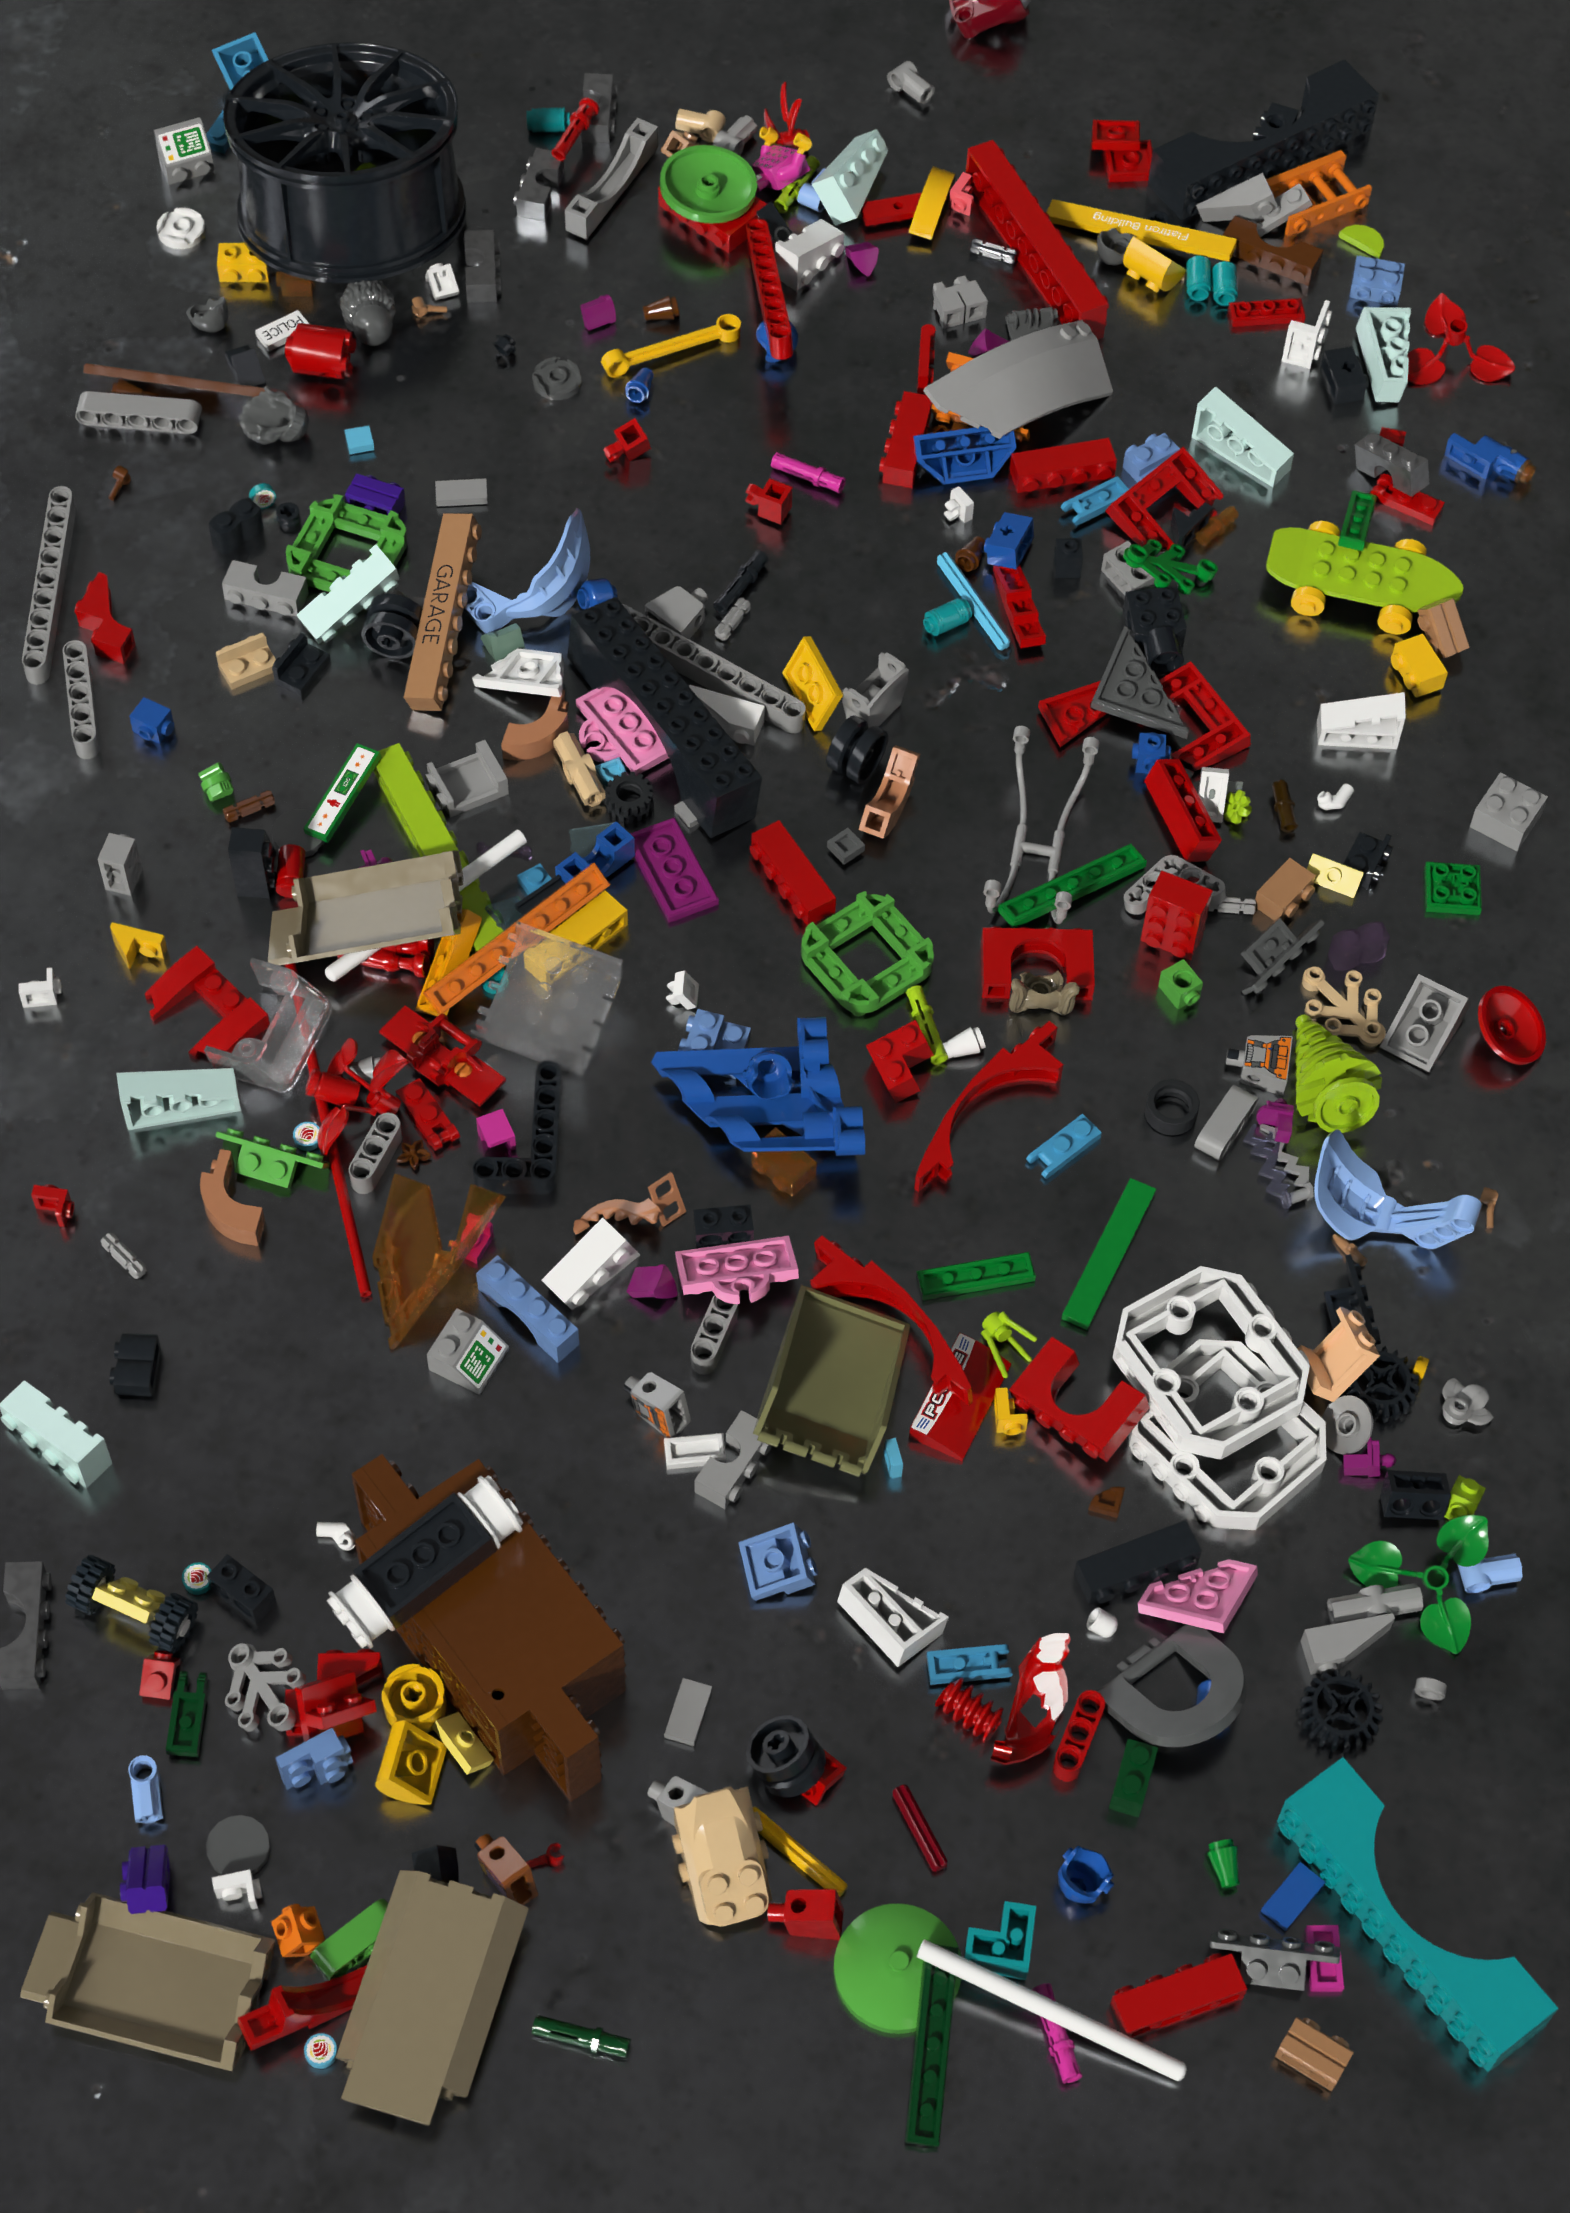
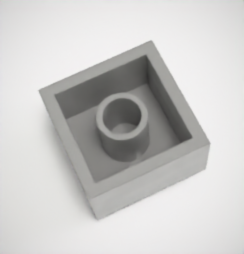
(1508, 811)

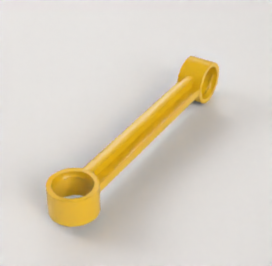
(669, 346)

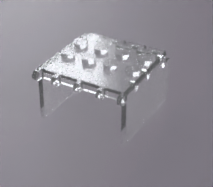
(550, 999)

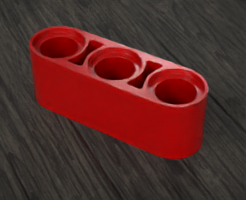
(1078, 1749)

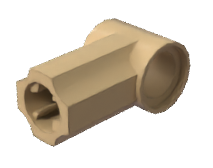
(705, 125)

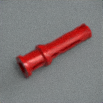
(579, 122)

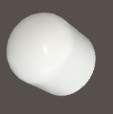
(1102, 1623)

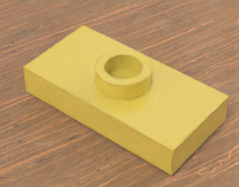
(1335, 875)
(462, 1743)

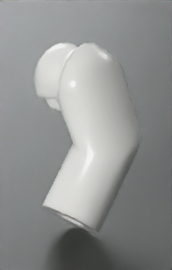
(1330, 802)
(339, 1532)

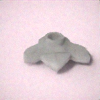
(1465, 1403)

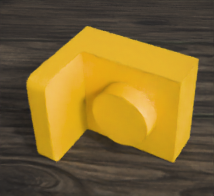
(1005, 1419)

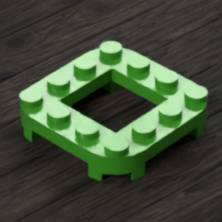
(332, 514)
(862, 995)

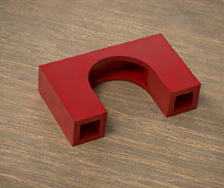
(724, 235)
(1067, 946)
(1098, 1431)

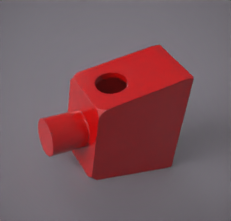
(810, 1913)

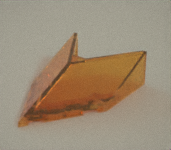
(411, 1252)

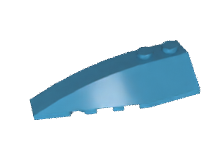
(239, 58)

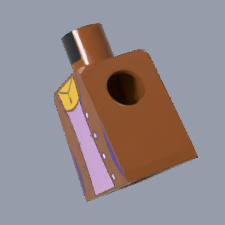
(505, 1869)

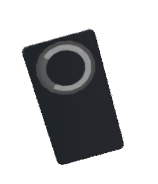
(777, 226)

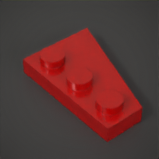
(1070, 712)

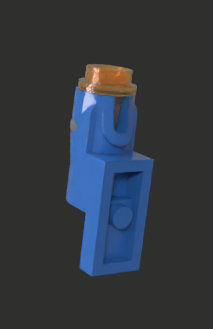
(1490, 456)

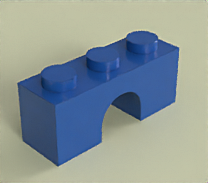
(612, 850)

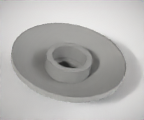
(1338, 1420)

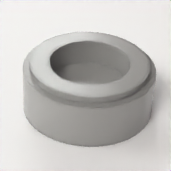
(1430, 1688)

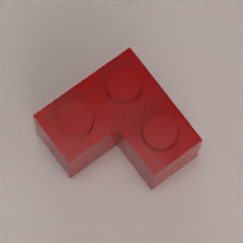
(896, 1054)

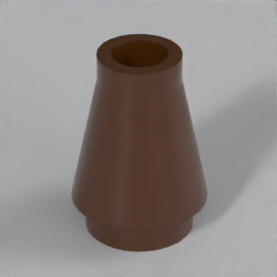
(662, 309)
(969, 556)

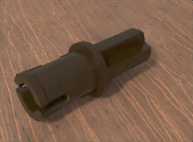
(1284, 806)

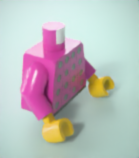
(780, 163)

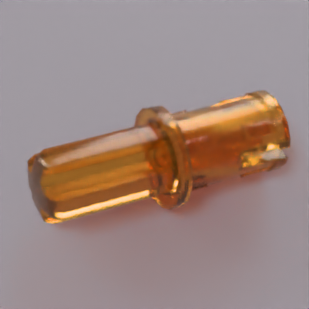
(1216, 525)

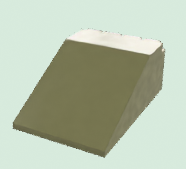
(833, 1382)

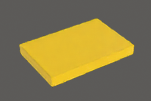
(812, 683)

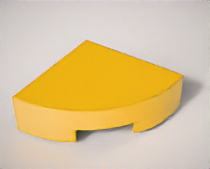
(1420, 1367)

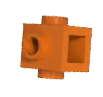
(298, 1930)

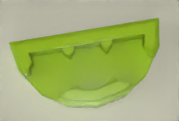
(1364, 238)

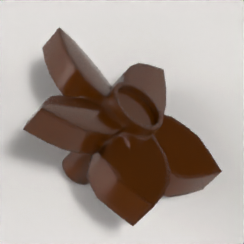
(413, 1153)

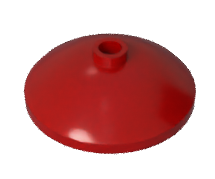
(1511, 1025)

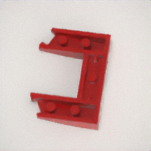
(1177, 471)
(1226, 732)
(198, 972)

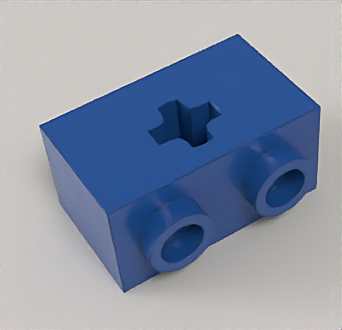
(1009, 540)

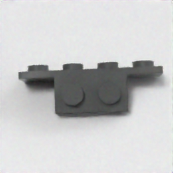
(1273, 949)
(1274, 1960)

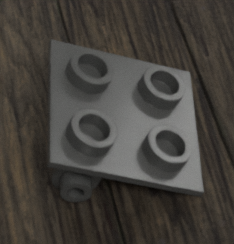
(1024, 322)

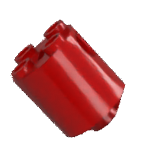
(320, 351)

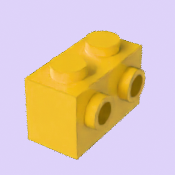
(239, 264)
(1419, 665)

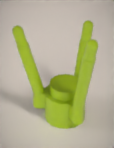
(998, 1327)

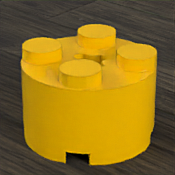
(418, 1683)

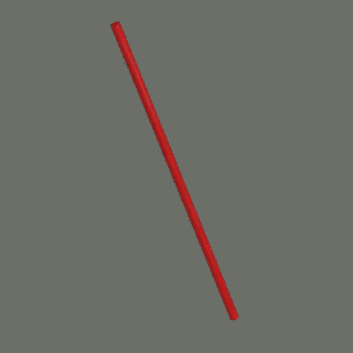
(341, 1189)

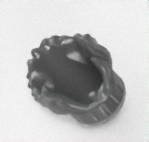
(368, 311)
(273, 417)

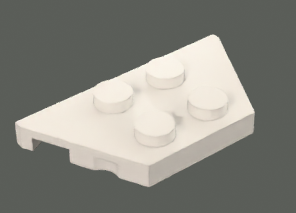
(526, 673)

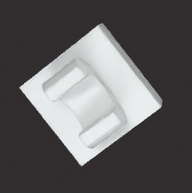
(959, 506)
(684, 990)

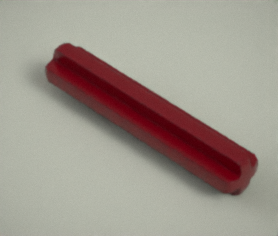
(920, 1828)

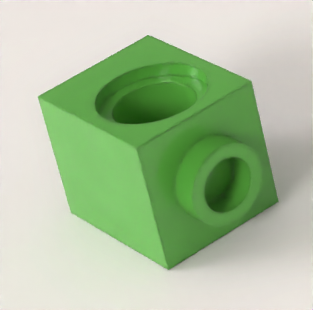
(1180, 974)

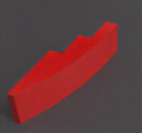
(1019, 606)

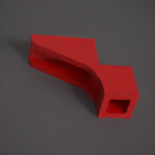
(95, 613)
(365, 1664)

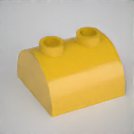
(1152, 266)
(410, 1764)

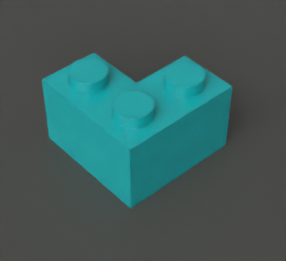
(1006, 1950)

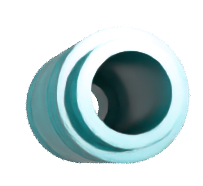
(548, 119)
(1198, 277)
(1224, 283)
(947, 616)

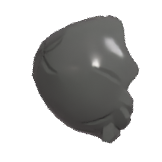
(1113, 246)
(211, 316)

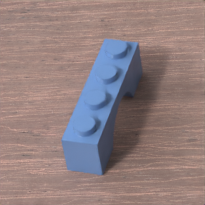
(508, 1289)

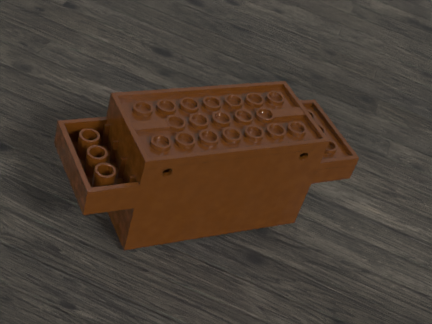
(508, 1639)

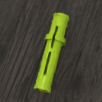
(784, 200)
(917, 1000)

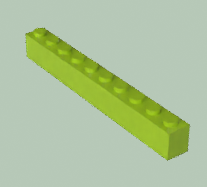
(428, 828)

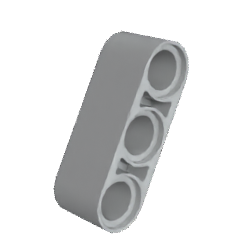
(1226, 1122)
(375, 1141)
(713, 1343)

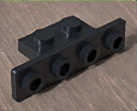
(1352, 1299)

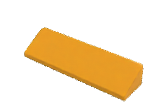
(449, 954)

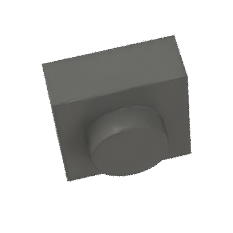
(845, 846)

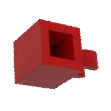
(630, 441)
(773, 500)

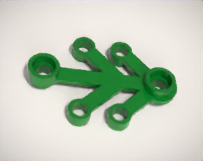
(1138, 557)

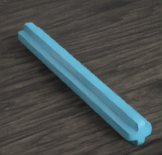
(977, 605)

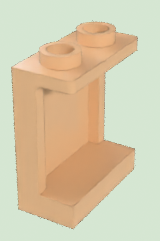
(1340, 1356)

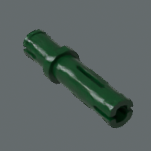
(581, 2036)

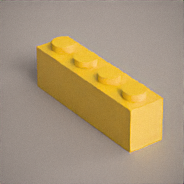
(594, 922)

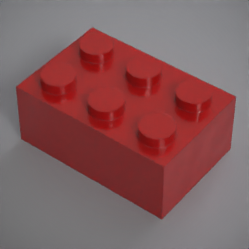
(1176, 915)

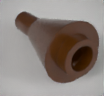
(125, 387)

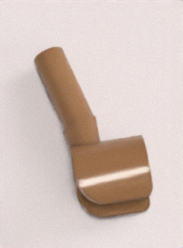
(421, 308)
(1489, 1198)

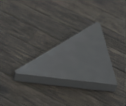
(1134, 691)

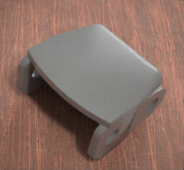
(879, 693)

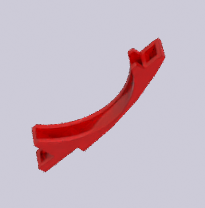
(1024, 1063)
(849, 1278)
(300, 2007)

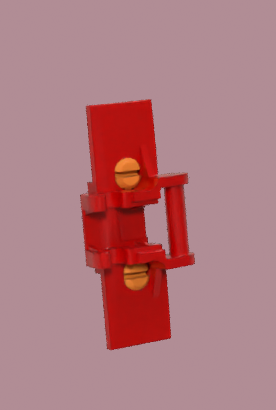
(436, 1062)

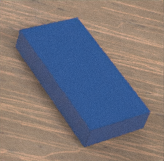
(1292, 1896)

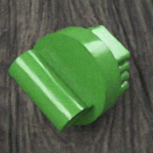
(216, 782)

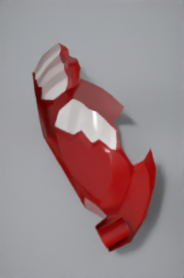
(1043, 1676)

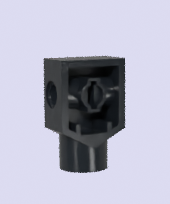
(1157, 626)

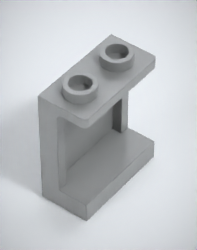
(468, 781)

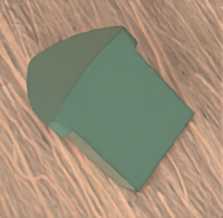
(503, 641)

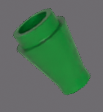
(1225, 1862)

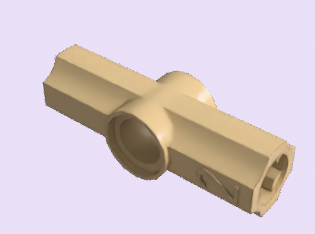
(579, 769)

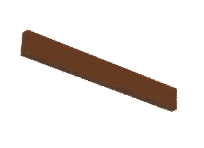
(172, 380)

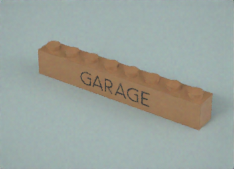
(442, 612)

